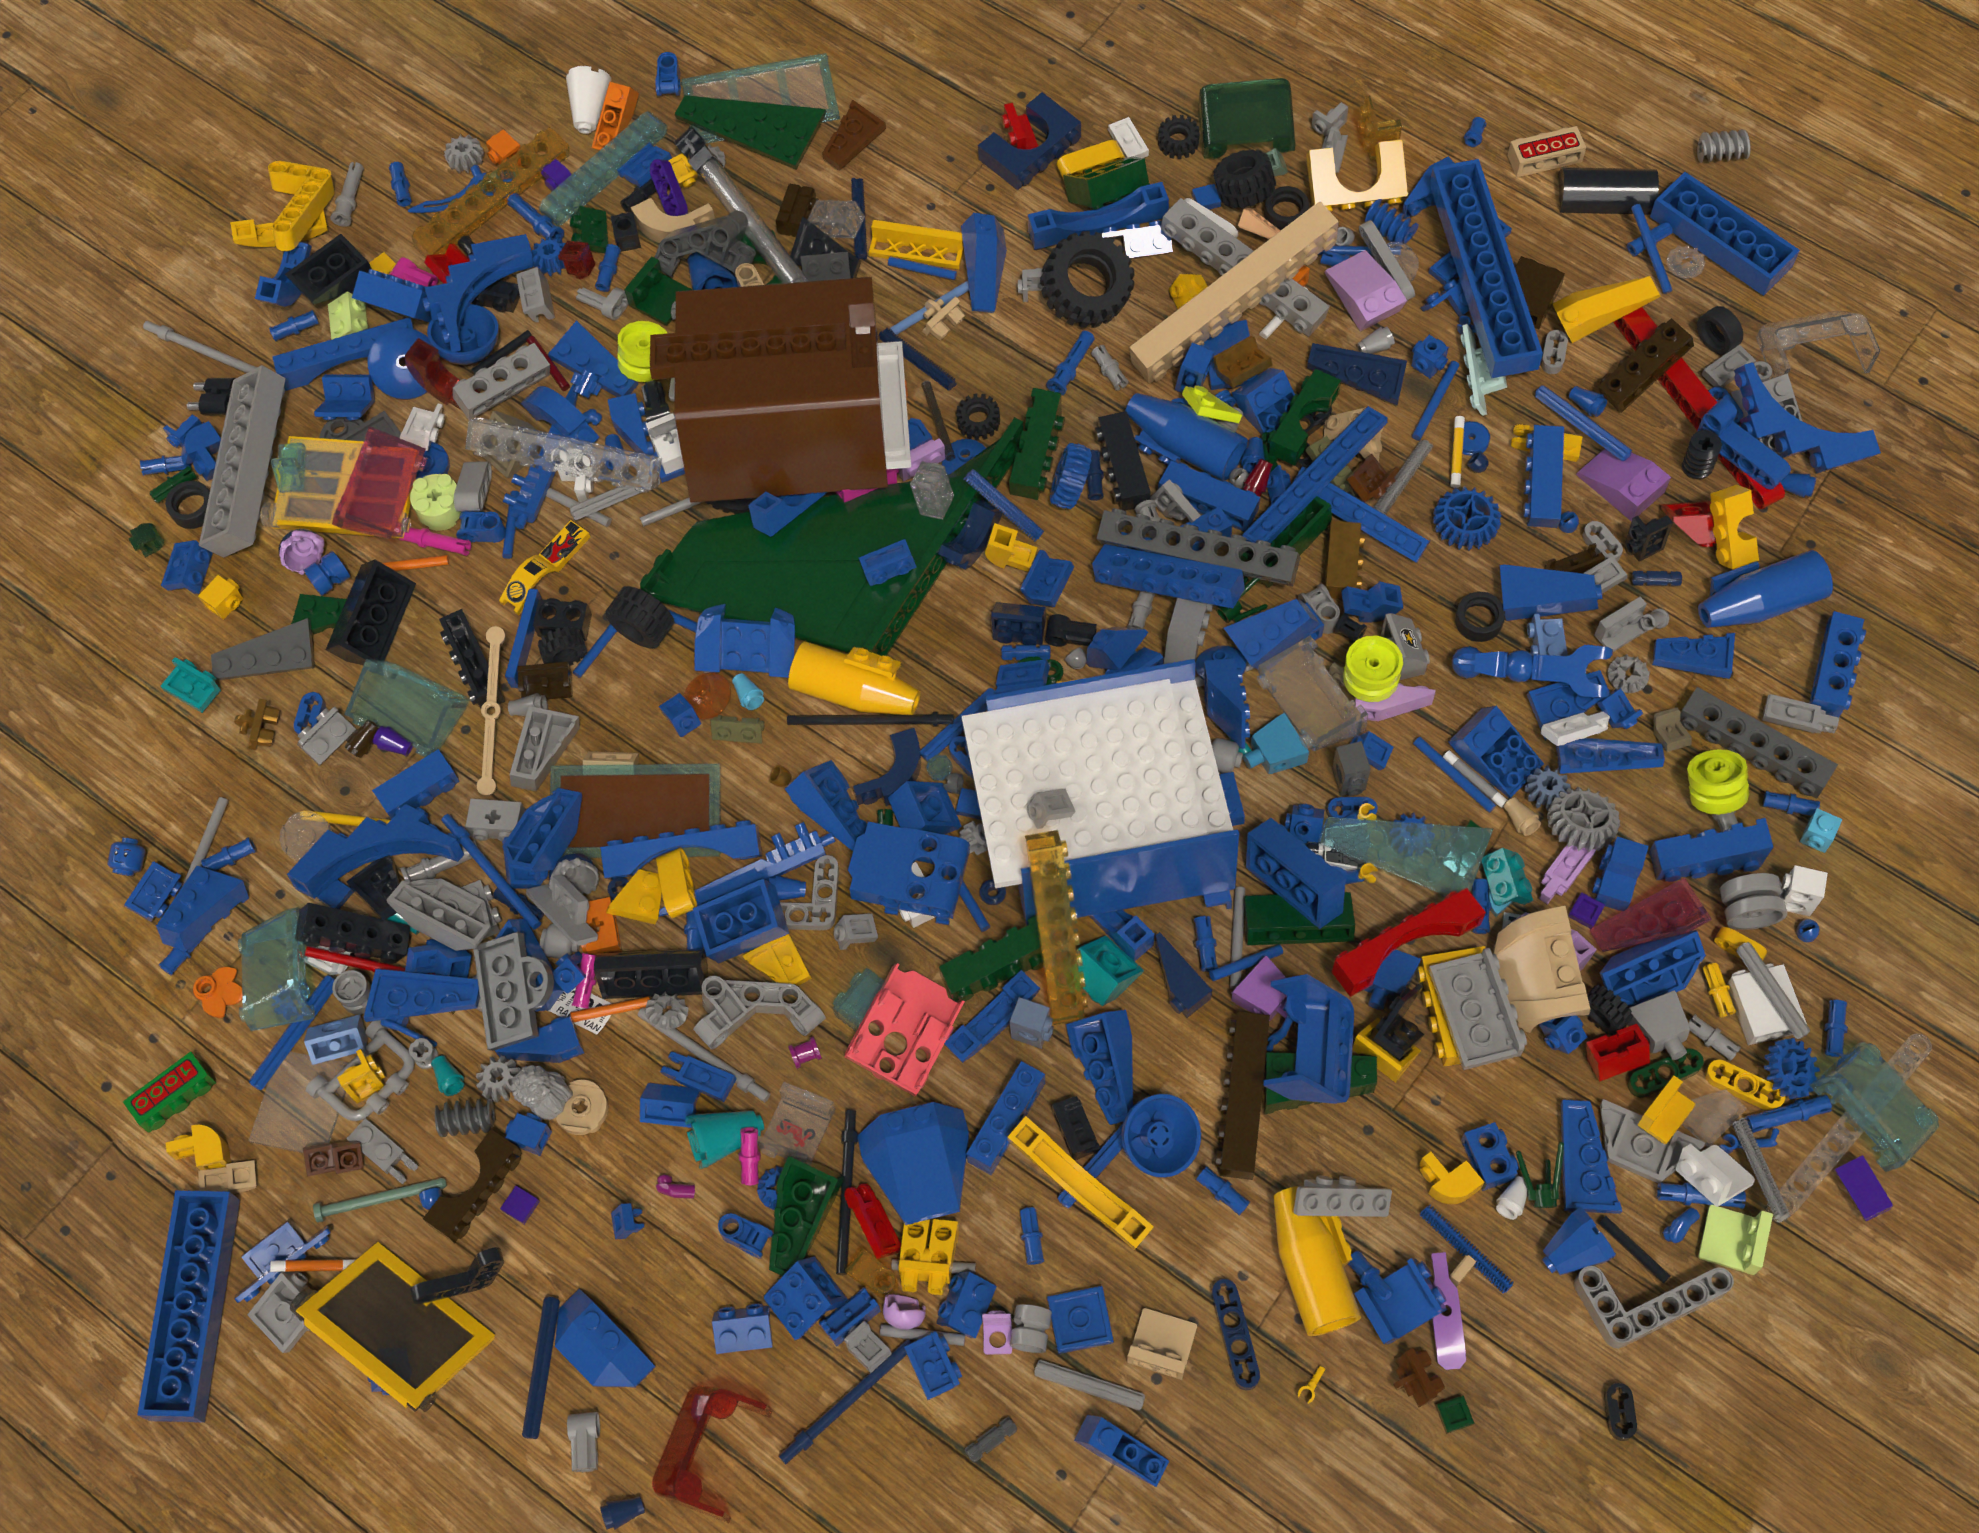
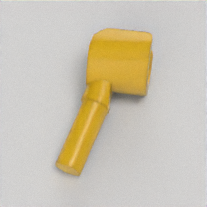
(1313, 1383)

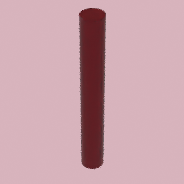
(554, 371)

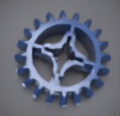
(1070, 476)
(1482, 519)

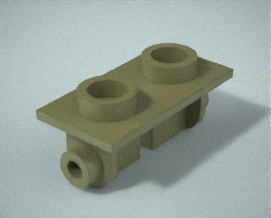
(731, 729)

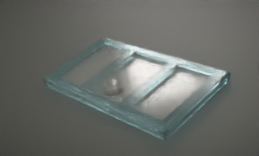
(787, 82)

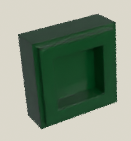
(1455, 1414)

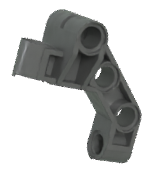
(719, 243)

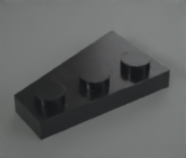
(813, 241)
(376, 884)

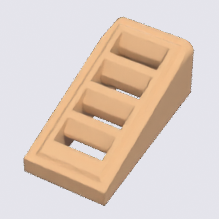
(1255, 223)

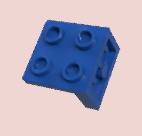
(346, 396)
(804, 1296)

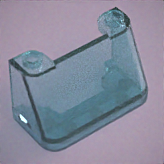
(407, 703)
(274, 974)
(1879, 1104)

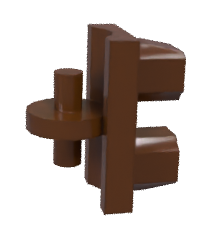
(1414, 1377)

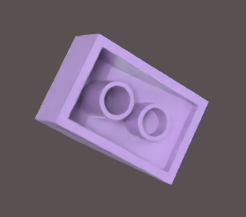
(1366, 290)

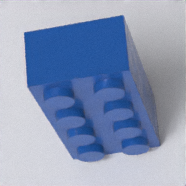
(1295, 872)

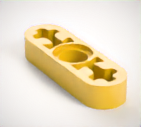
(1728, 1070)

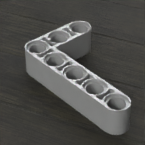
(1652, 1309)

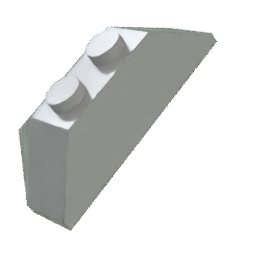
(442, 912)

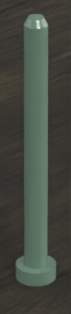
(321, 1211)

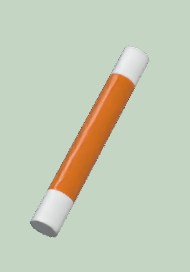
(309, 1265)

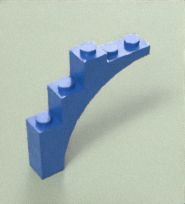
(467, 280)
(1792, 436)
(338, 854)

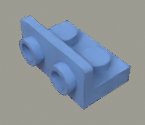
(1547, 636)

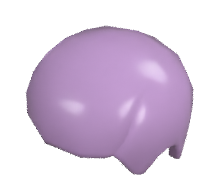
(903, 1312)

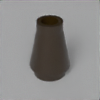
(362, 739)

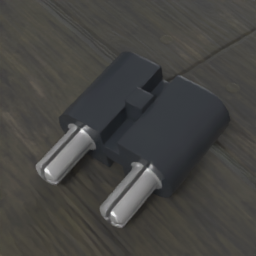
(215, 399)

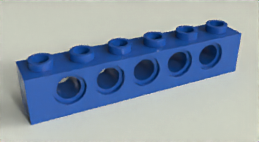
(1169, 576)

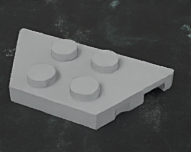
(1636, 1149)

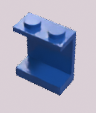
(1409, 1307)

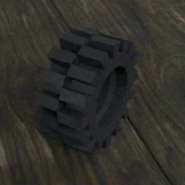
(1178, 126)
(978, 405)
(562, 646)
(1608, 1010)

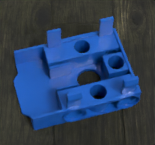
(885, 877)

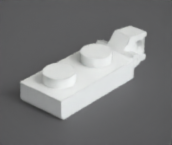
(1575, 727)

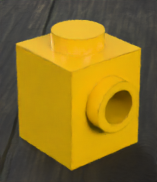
(221, 596)

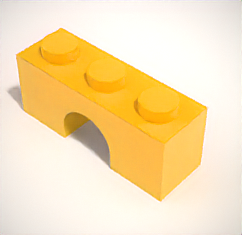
(1728, 509)

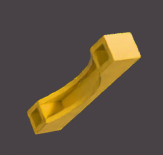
(1079, 1183)

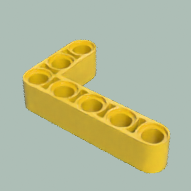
(311, 192)

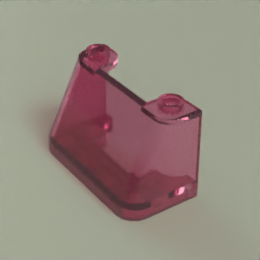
(379, 485)

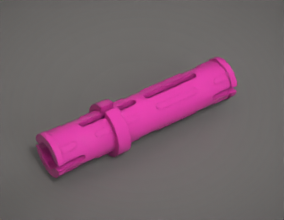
(427, 538)

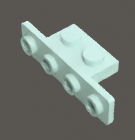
(1479, 377)

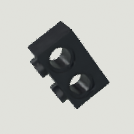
(564, 613)

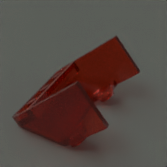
(672, 1478)

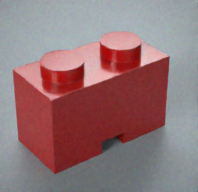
(1618, 1052)

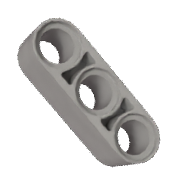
(472, 486)

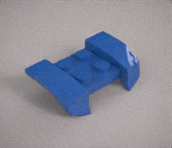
(744, 643)

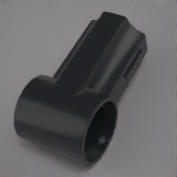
(654, 401)
(1063, 631)

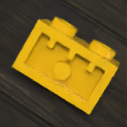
(363, 1079)

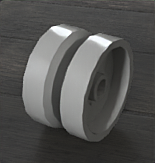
(1753, 901)

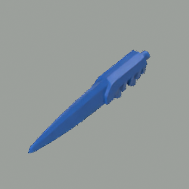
(534, 486)
(778, 862)

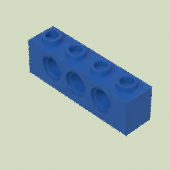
(1848, 630)
(1005, 1116)

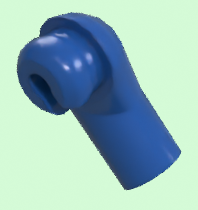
(1680, 1226)

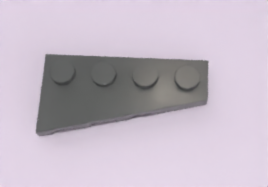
(271, 653)

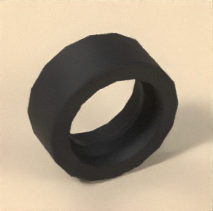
(1285, 194)
(1727, 323)
(180, 493)
(1478, 633)

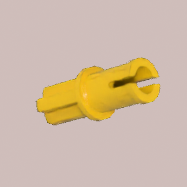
(1718, 989)

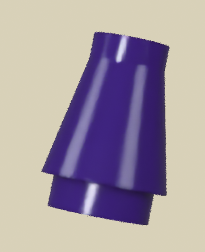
(392, 741)

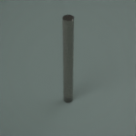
(938, 420)

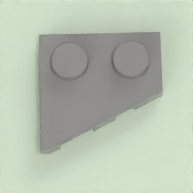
(1173, 503)

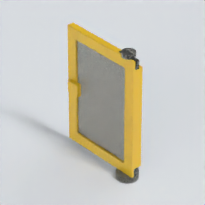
(386, 1336)

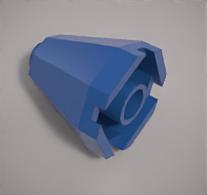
(1577, 1245)

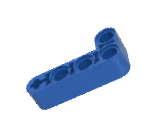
(1743, 448)

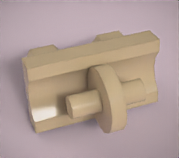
(935, 324)

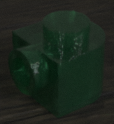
(146, 538)

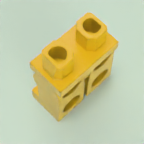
(924, 1263)

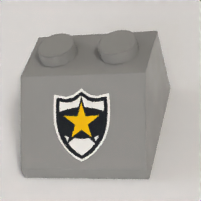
(1407, 638)

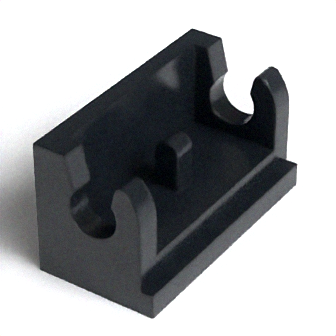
(1075, 1128)

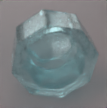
(939, 767)

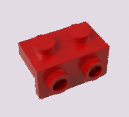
(1019, 128)
(439, 263)

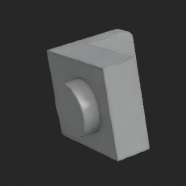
(1029, 282)
(866, 1346)

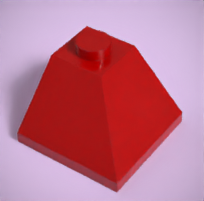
(1693, 519)

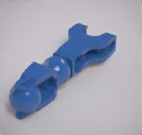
(1522, 666)

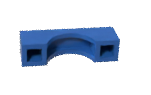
(773, 513)
(1126, 932)

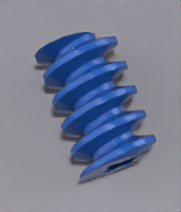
(1389, 225)

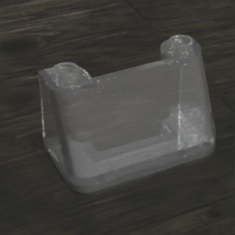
(1311, 696)

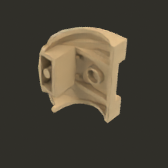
(1541, 968)

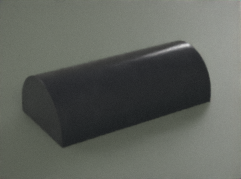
(1607, 190)
(651, 973)

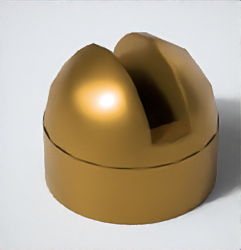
(780, 776)

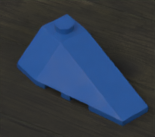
(825, 799)

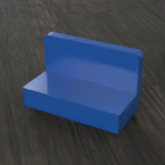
(667, 1104)

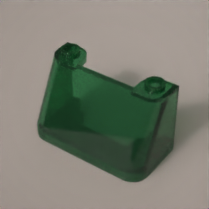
(1246, 114)

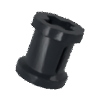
(1344, 622)

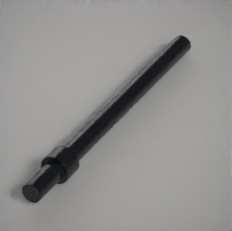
(849, 1138)

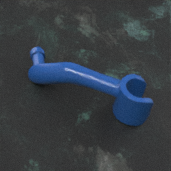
(1280, 1034)
(1762, 1143)

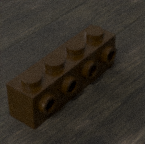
(1646, 364)

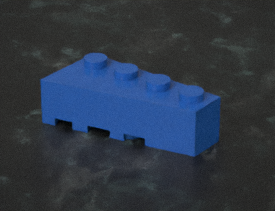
(1712, 852)

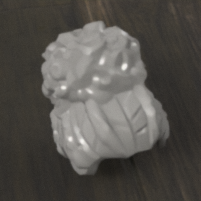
(541, 1091)

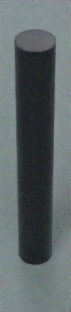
(504, 351)
(1634, 1249)

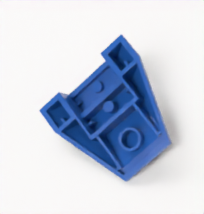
(918, 1159)

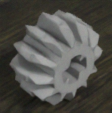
(463, 153)
(496, 1089)

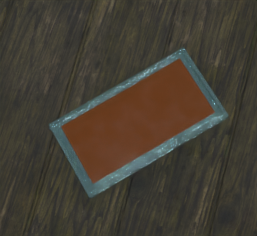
(640, 801)

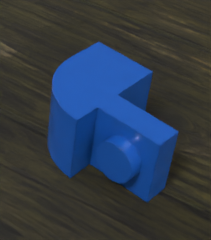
(199, 446)
(1374, 603)
(438, 959)

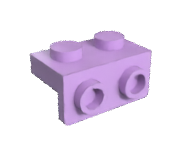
(928, 452)

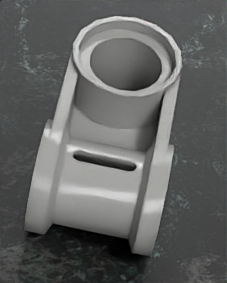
(1322, 605)

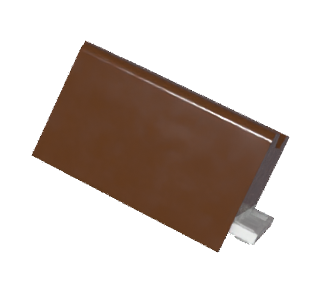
(784, 390)

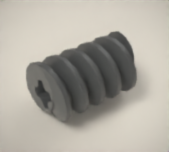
(464, 1118)

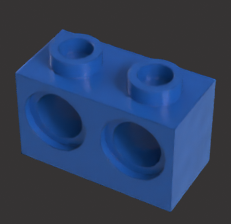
(1483, 1157)

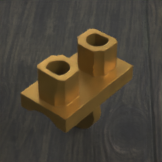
(258, 735)

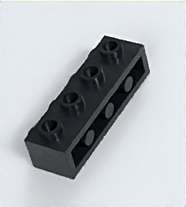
(1123, 460)
(469, 655)
(352, 933)

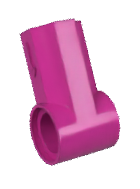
(408, 271)

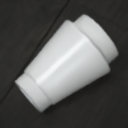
(1513, 1199)

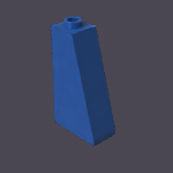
(1546, 592)

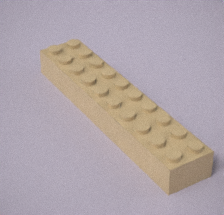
(1235, 292)

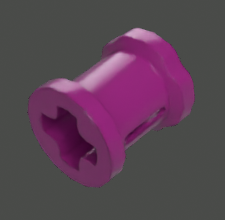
(805, 1052)

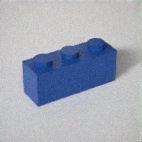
(417, 784)

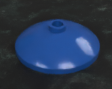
(385, 366)

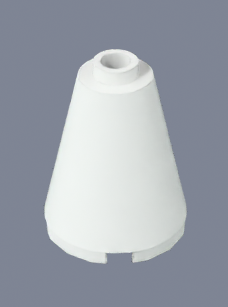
(586, 96)

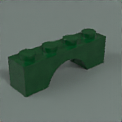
(1317, 394)

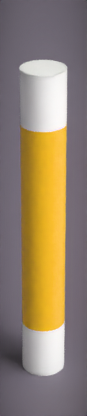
(1457, 451)

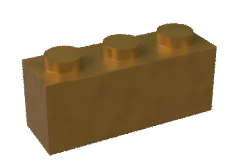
(1344, 557)

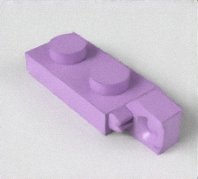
(1564, 871)

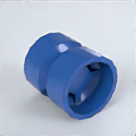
(327, 573)

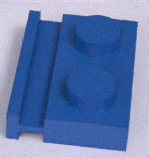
(638, 167)
(1022, 676)

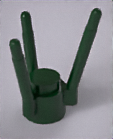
(1233, 614)
(1545, 1194)

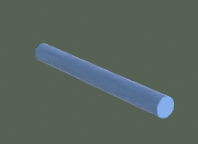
(917, 316)

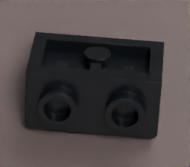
(500, 296)
(1649, 538)

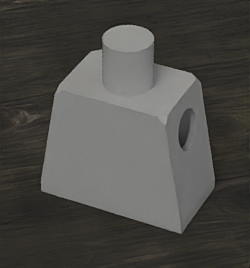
(1663, 1024)

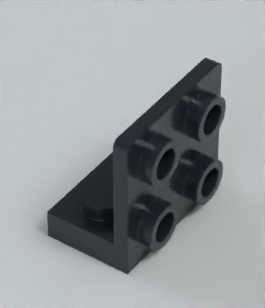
(1395, 1032)

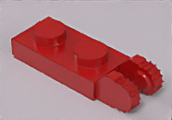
(873, 1220)

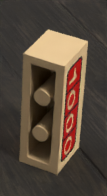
(1546, 151)

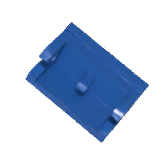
(852, 1313)

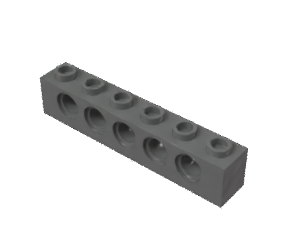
(1771, 743)

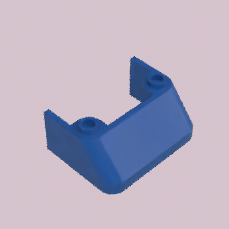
(1323, 1042)

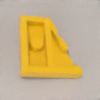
(639, 898)
(779, 961)

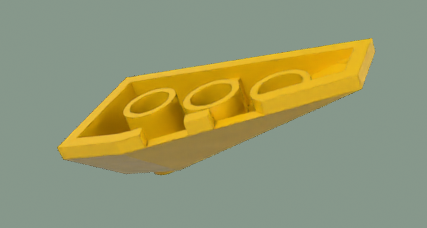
(1599, 306)

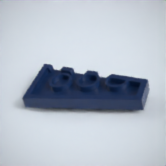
(1364, 371)

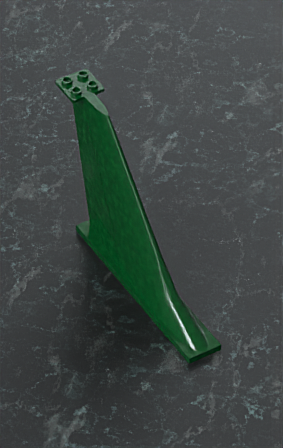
(815, 563)

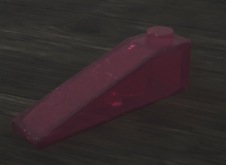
(1660, 916)

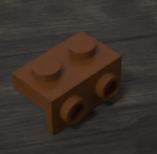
(1371, 479)

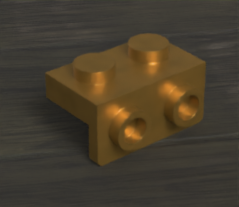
(1241, 362)

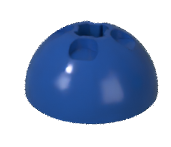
(477, 336)
(1174, 1135)

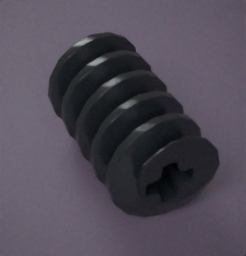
(1701, 454)

